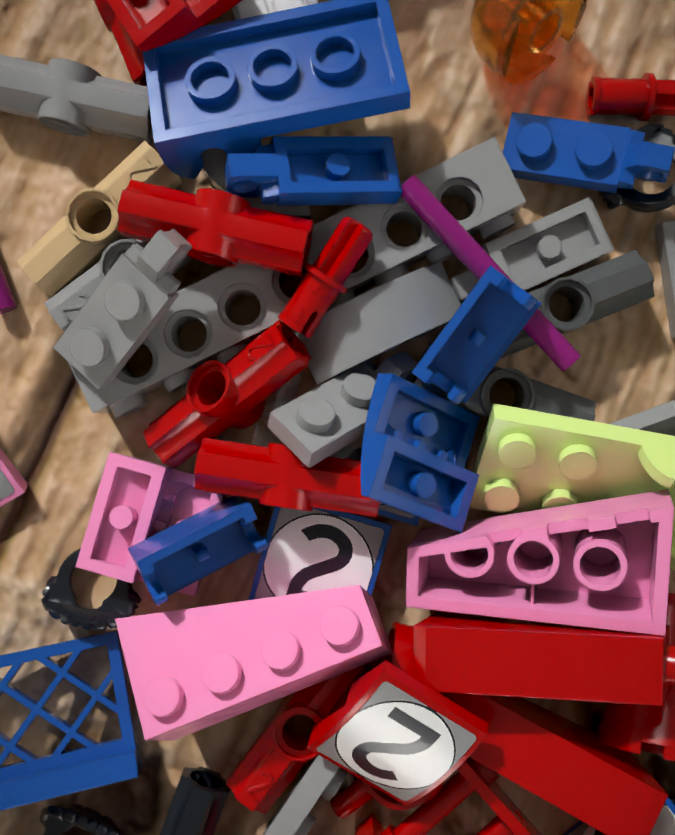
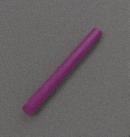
(478, 261)

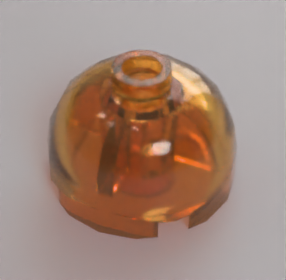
(518, 33)

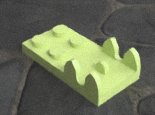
(557, 460)

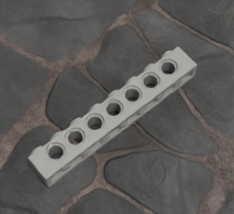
(475, 176)

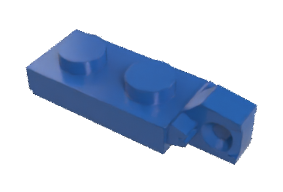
(583, 153)
(317, 171)

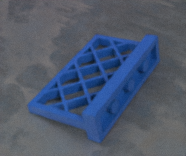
(76, 768)

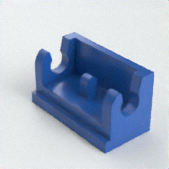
(476, 336)
(197, 547)

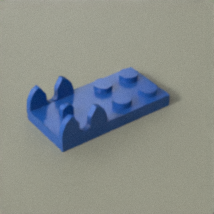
(272, 78)

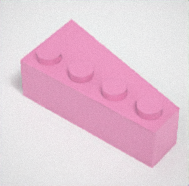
(555, 565)
(236, 656)

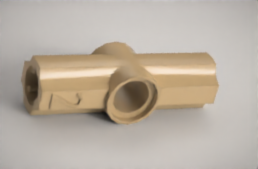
(69, 245)

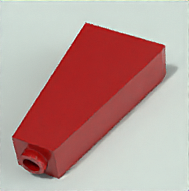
(541, 660)
(565, 764)

